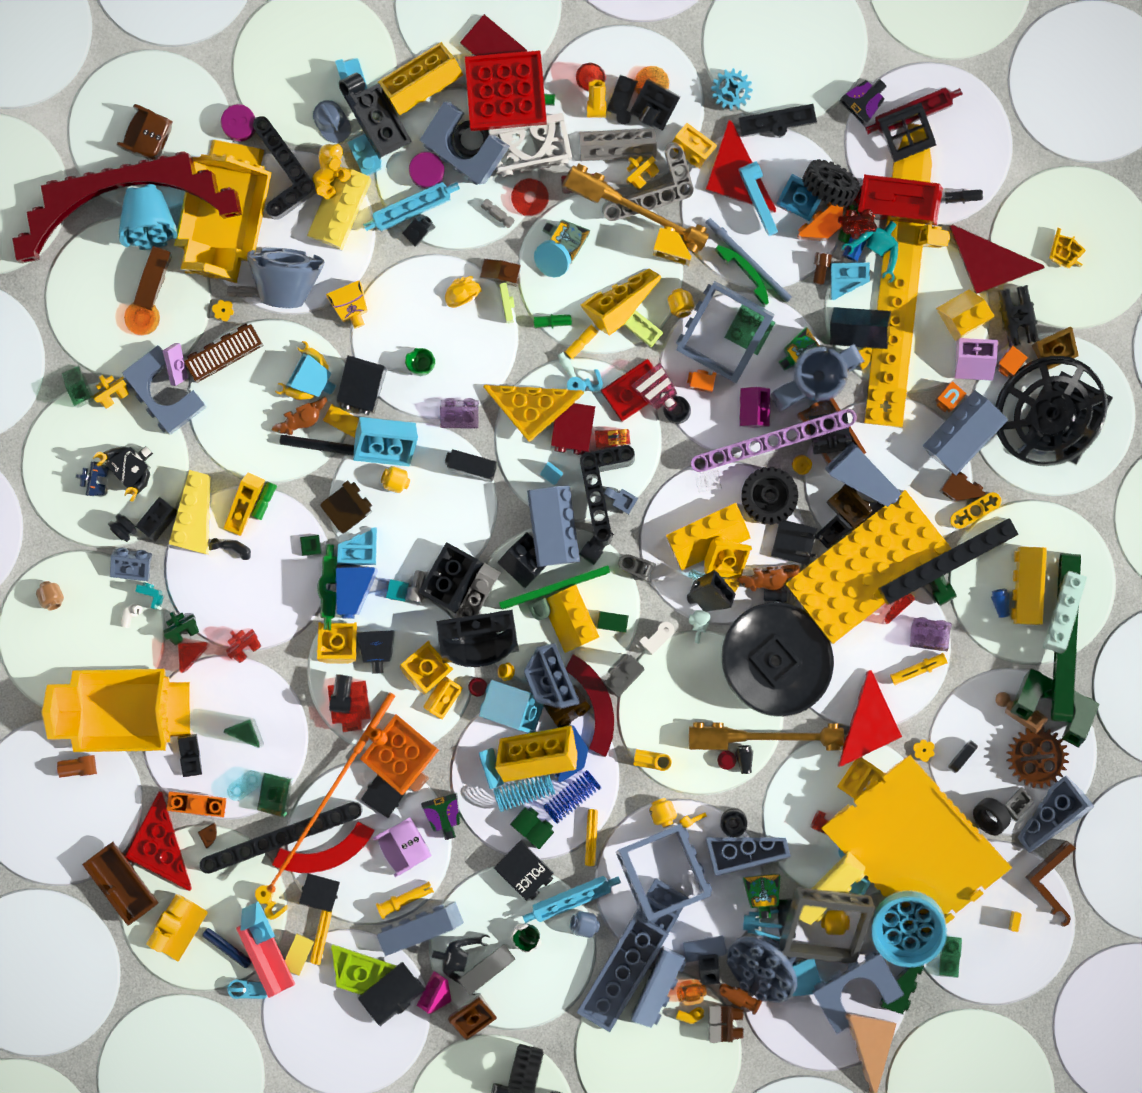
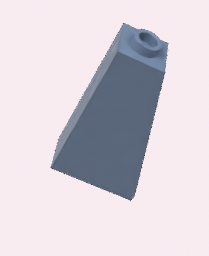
(861, 474)

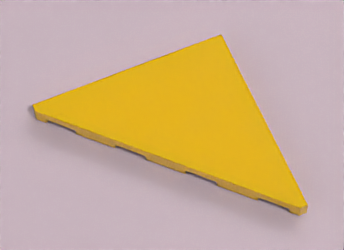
(532, 407)

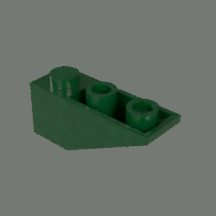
(907, 983)

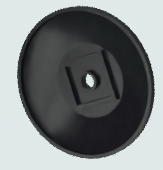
(803, 656)

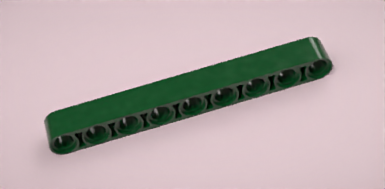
(1065, 664)

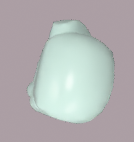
(700, 621)

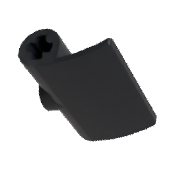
(391, 994)

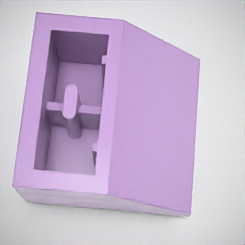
(975, 359)

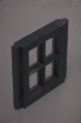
(901, 116)

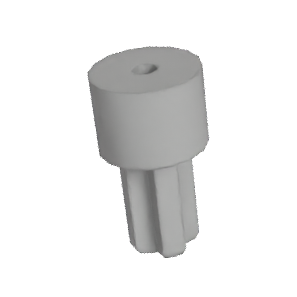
(412, 592)

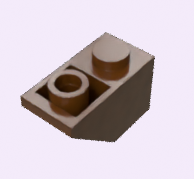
(959, 488)

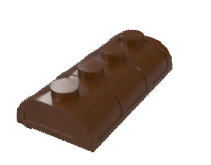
(120, 883)

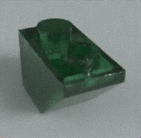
(77, 387)

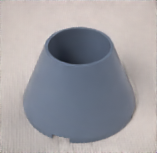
(284, 275)

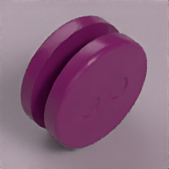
(238, 122)
(426, 170)

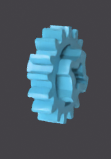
(734, 97)

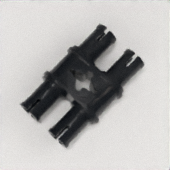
(1025, 308)

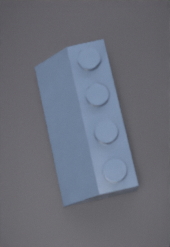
(965, 432)
(553, 526)
(657, 988)

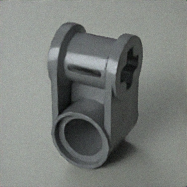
(638, 567)

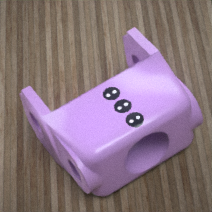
(403, 846)

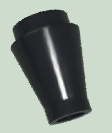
(745, 758)

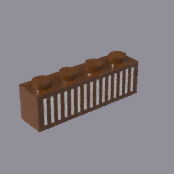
(223, 353)

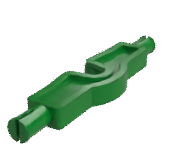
(327, 597)

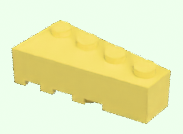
(193, 514)

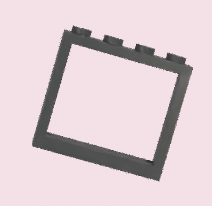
(827, 900)

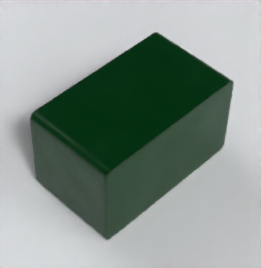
(612, 621)

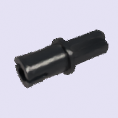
(964, 196)

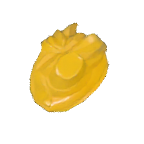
(461, 291)

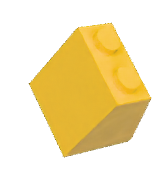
(965, 313)

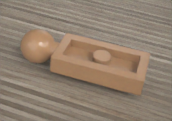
(1034, 723)

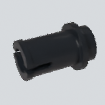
(775, 595)

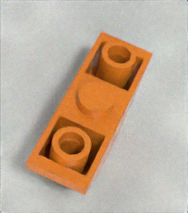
(823, 226)
(196, 804)

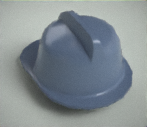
(331, 121)

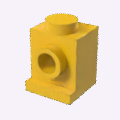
(933, 237)

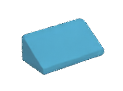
(488, 762)

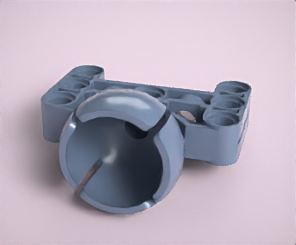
(818, 375)

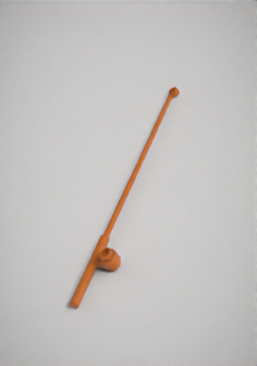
(378, 737)

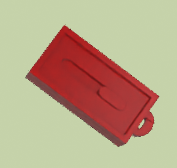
(900, 199)

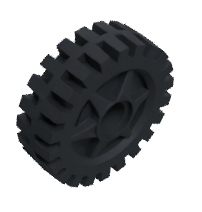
(831, 183)
(766, 481)

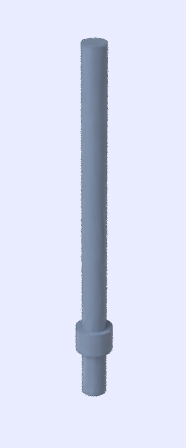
(721, 233)

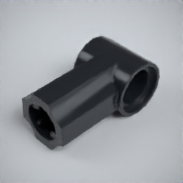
(592, 551)
(340, 699)

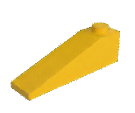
(615, 306)

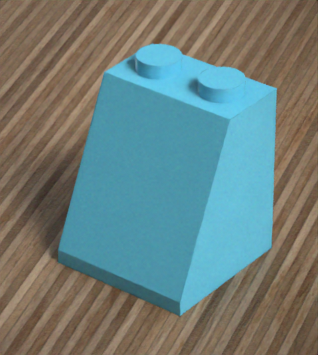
(511, 707)

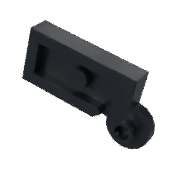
(621, 99)

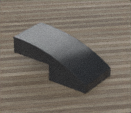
(190, 755)

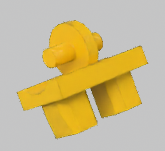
(635, 178)
(103, 396)

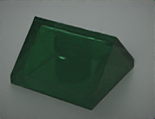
(246, 732)
(275, 794)

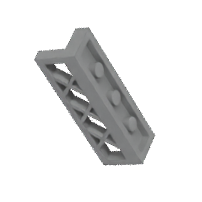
(618, 147)

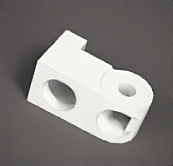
(663, 634)

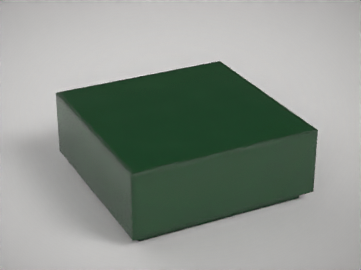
(310, 545)

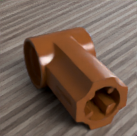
(82, 766)

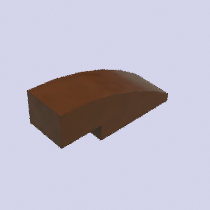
(152, 278)

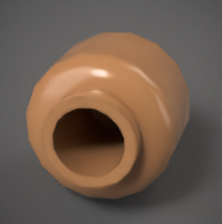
(49, 595)

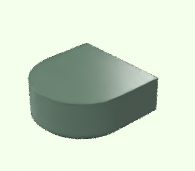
(540, 609)

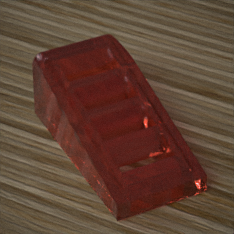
(897, 607)

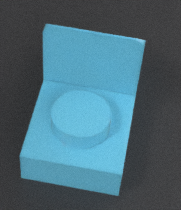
(256, 921)

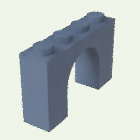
(439, 139)
(170, 417)
(872, 968)

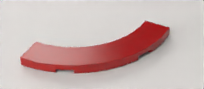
(329, 858)

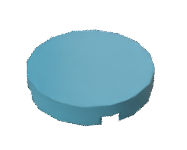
(552, 259)

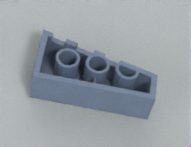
(742, 853)
(422, 928)

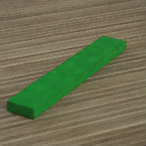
(554, 587)

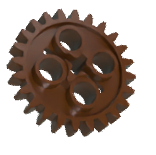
(1039, 774)

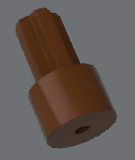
(821, 261)

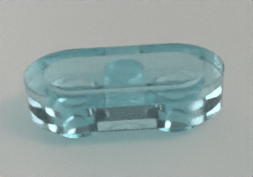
(245, 785)

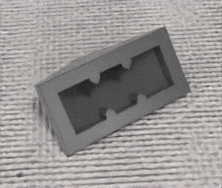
(1018, 804)

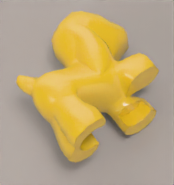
(330, 169)

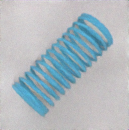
(548, 783)

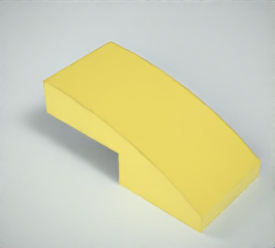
(298, 953)

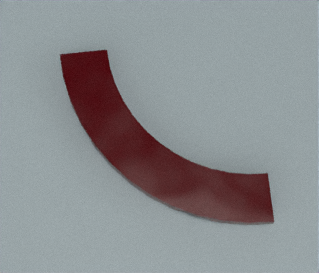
(600, 700)

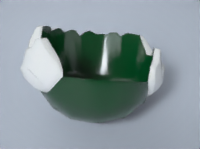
(526, 937)

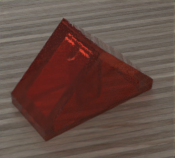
(190, 653)

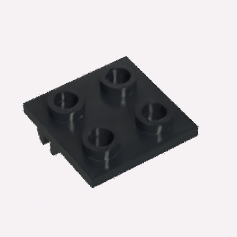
(795, 542)

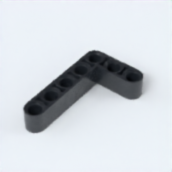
(288, 165)
(597, 489)

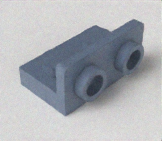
(130, 564)

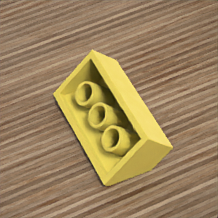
(337, 214)
(837, 879)

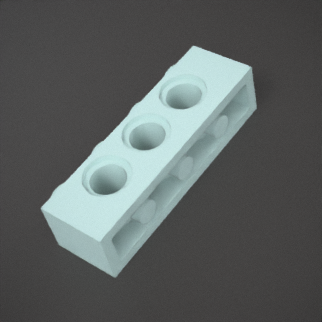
(1065, 612)

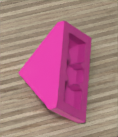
(436, 994)

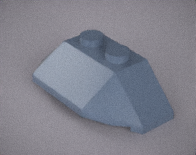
(549, 678)

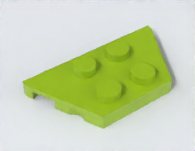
(356, 970)

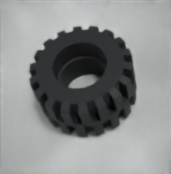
(525, 1069)

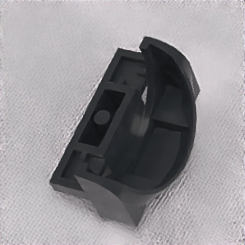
(478, 638)

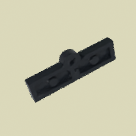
(777, 121)

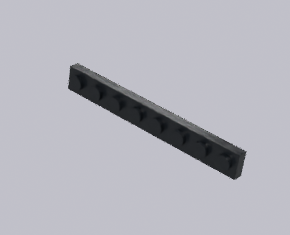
(948, 561)

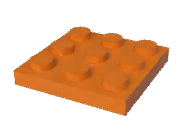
(401, 756)

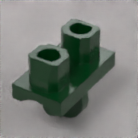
(173, 632)

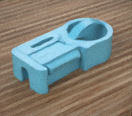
(251, 990)

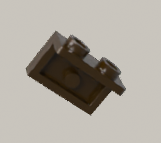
(850, 506)
(564, 716)

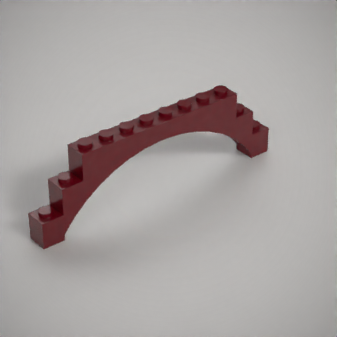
(66, 196)

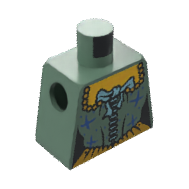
(569, 235)

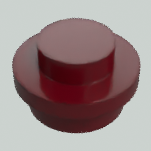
(477, 687)
(726, 760)

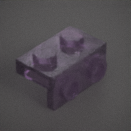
(930, 634)

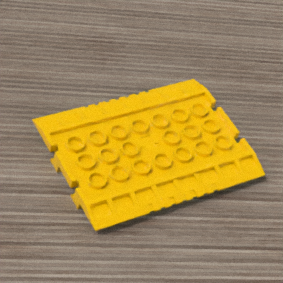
(916, 841)

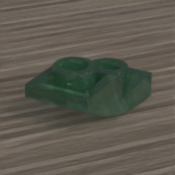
(950, 957)

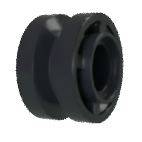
(683, 416)
(122, 527)
(737, 830)

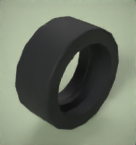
(457, 139)
(984, 821)

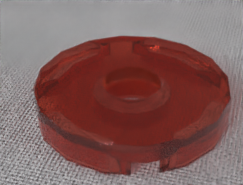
(529, 208)

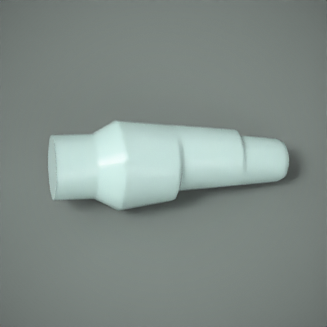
(565, 362)

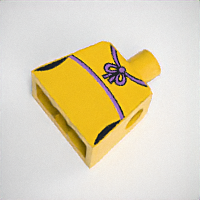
(349, 303)

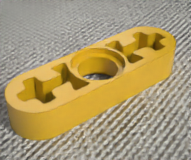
(965, 522)

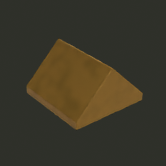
(1058, 344)

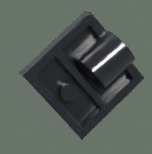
(655, 104)

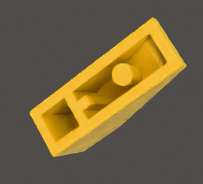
(244, 503)

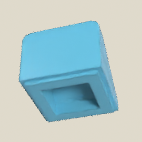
(551, 473)

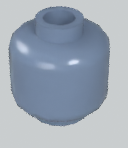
(584, 924)

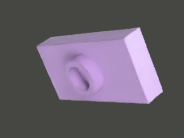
(175, 364)

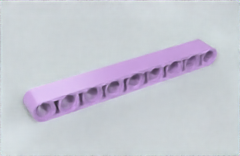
(764, 443)

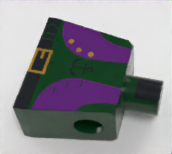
(443, 814)

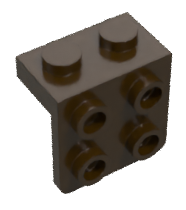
(346, 507)

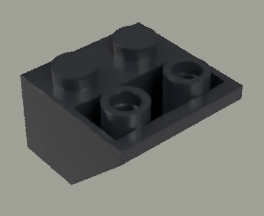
(521, 561)

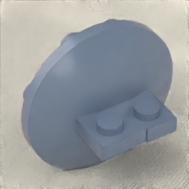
(762, 968)

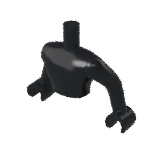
(455, 957)

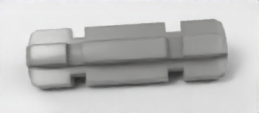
(497, 213)
(242, 291)

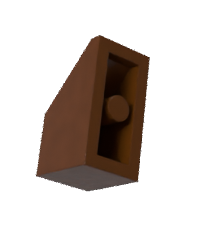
(501, 271)

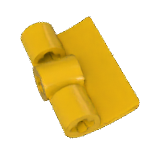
(176, 927)

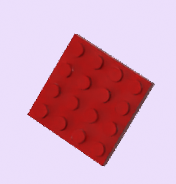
(505, 90)

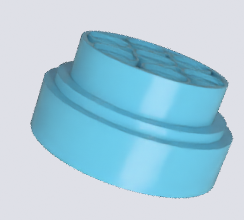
(895, 948)

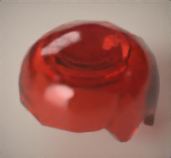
(589, 72)

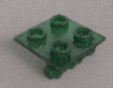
(745, 327)

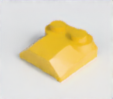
(726, 557)
(338, 644)
(425, 668)

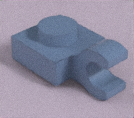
(623, 500)

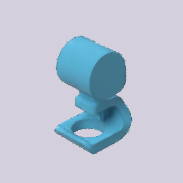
(576, 383)

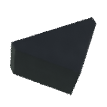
(833, 531)

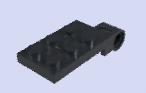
(364, 104)

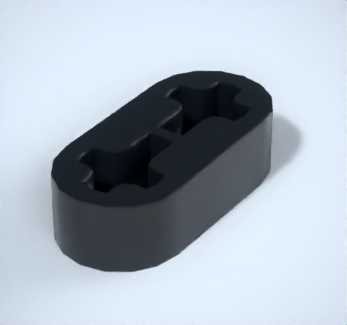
(962, 757)

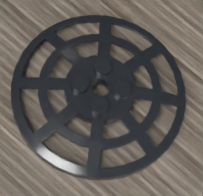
(1045, 404)

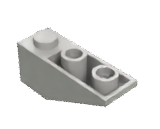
(478, 591)

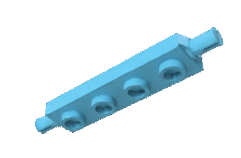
(411, 206)
(571, 898)

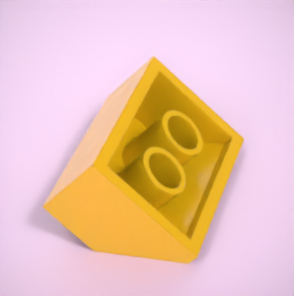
(571, 619)

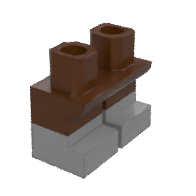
(721, 1023)

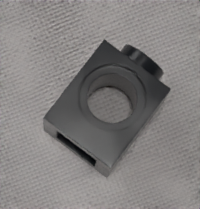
(709, 969)

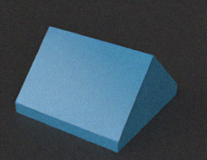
(798, 199)

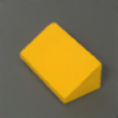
(442, 697)

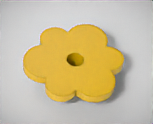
(217, 309)
(924, 756)

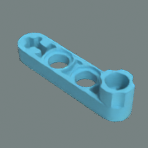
(749, 175)

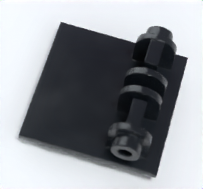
(831, 441)

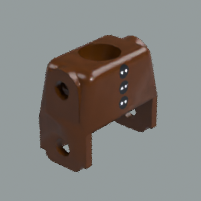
(146, 134)

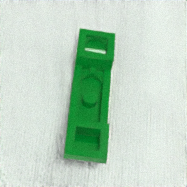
(728, 255)

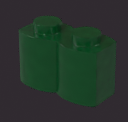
(532, 827)

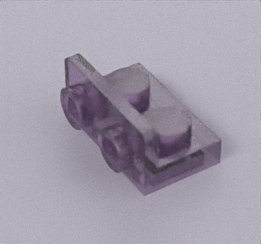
(459, 413)

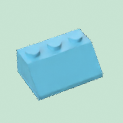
(385, 441)

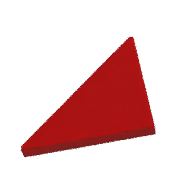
(725, 173)
(870, 725)
(157, 846)

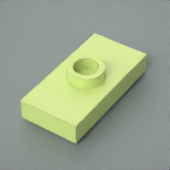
(508, 303)
(643, 328)

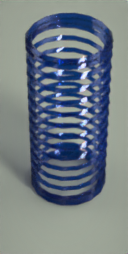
(591, 780)

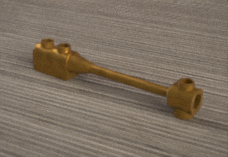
(594, 188)
(717, 736)

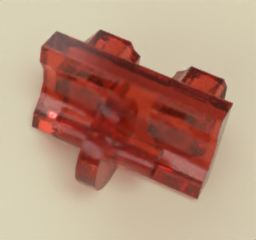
(856, 224)
(241, 641)

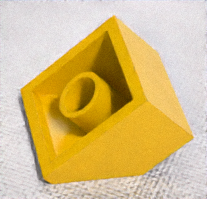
(671, 246)

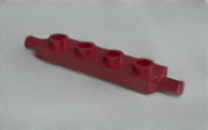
(931, 103)

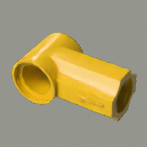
(596, 105)
(650, 759)

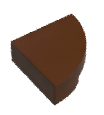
(208, 835)

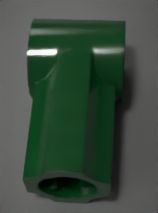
(942, 591)

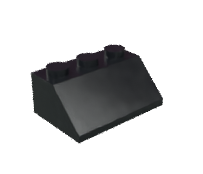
(451, 577)

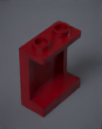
(573, 429)

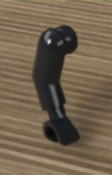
(235, 545)

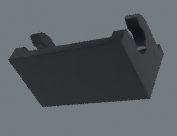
(157, 519)

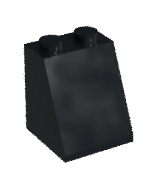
(361, 385)

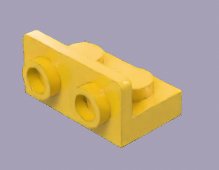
(694, 144)

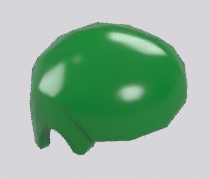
(420, 361)

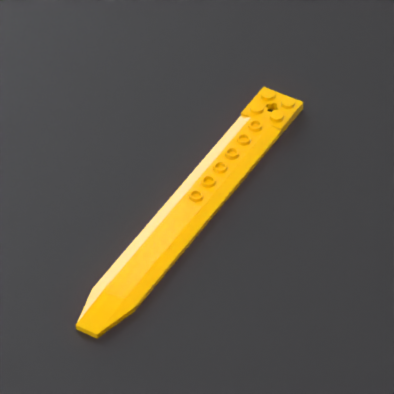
(891, 366)

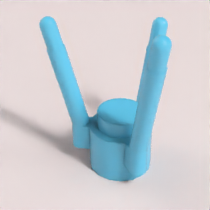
(752, 923)

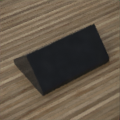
(860, 327)

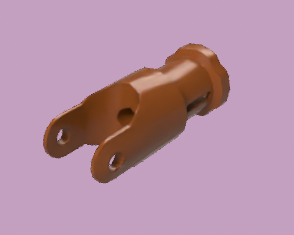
(740, 998)

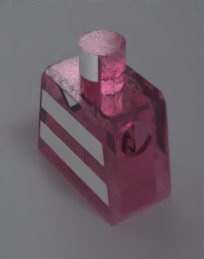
(656, 388)

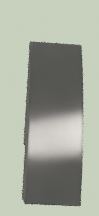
(486, 969)

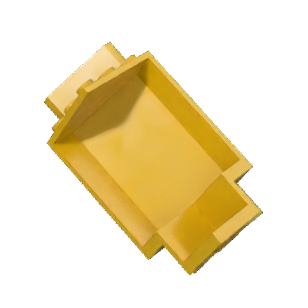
(215, 244)
(117, 710)

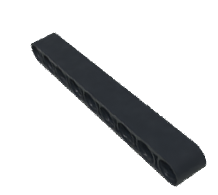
(271, 838)

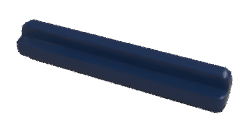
(226, 948)

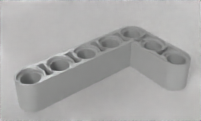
(655, 192)

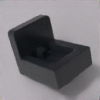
(418, 229)

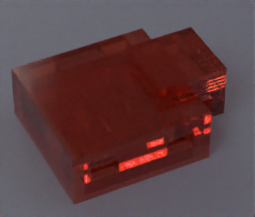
(359, 708)

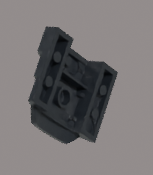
(1076, 397)

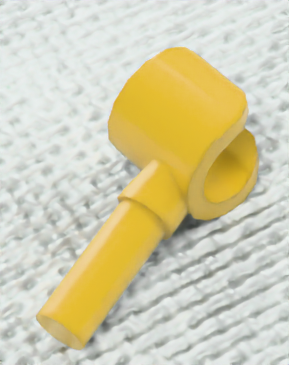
(687, 822)

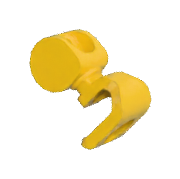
(265, 897)

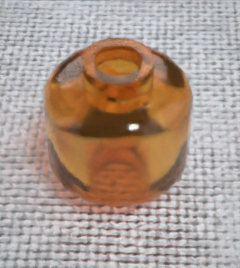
(691, 992)

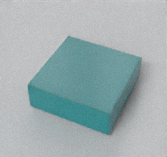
(397, 590)

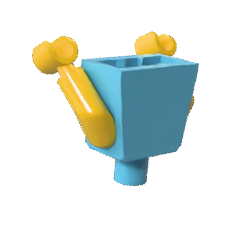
(309, 376)

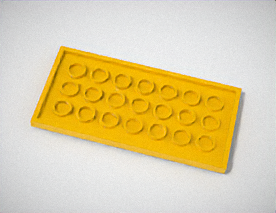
(845, 580)

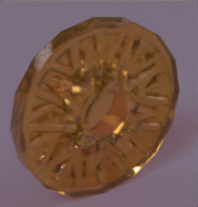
(655, 74)
(141, 320)

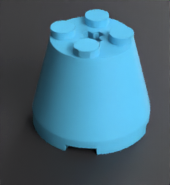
(146, 219)

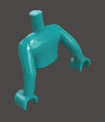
(880, 243)

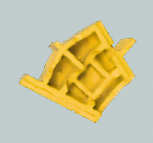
(1066, 251)

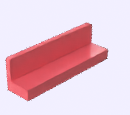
(267, 963)

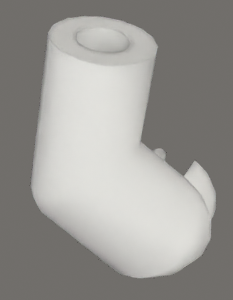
(128, 613)

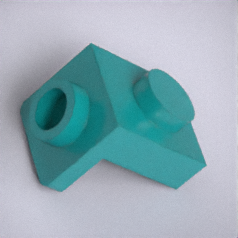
(148, 589)

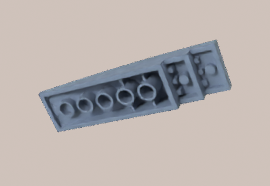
(631, 958)

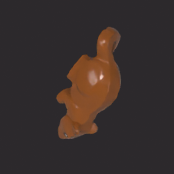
(305, 417)
(772, 578)

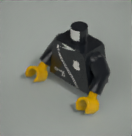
(128, 467)

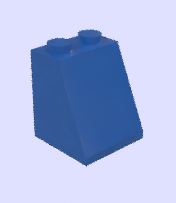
(352, 589)

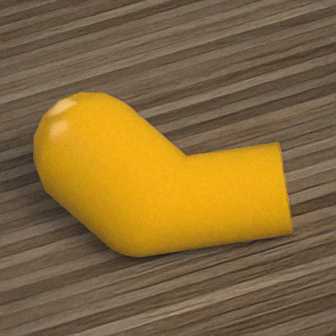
(692, 1016)

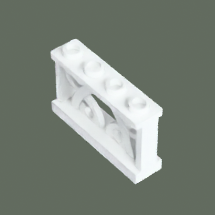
(535, 161)

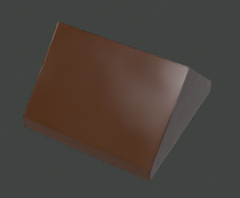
(472, 1017)

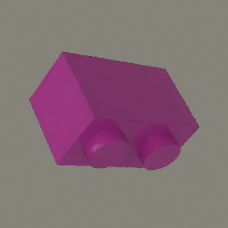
(754, 407)

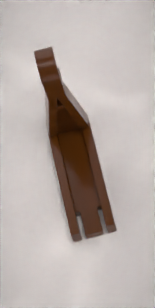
(1043, 869)

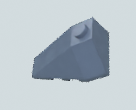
(1058, 810)

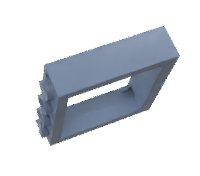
(692, 323)
(634, 882)

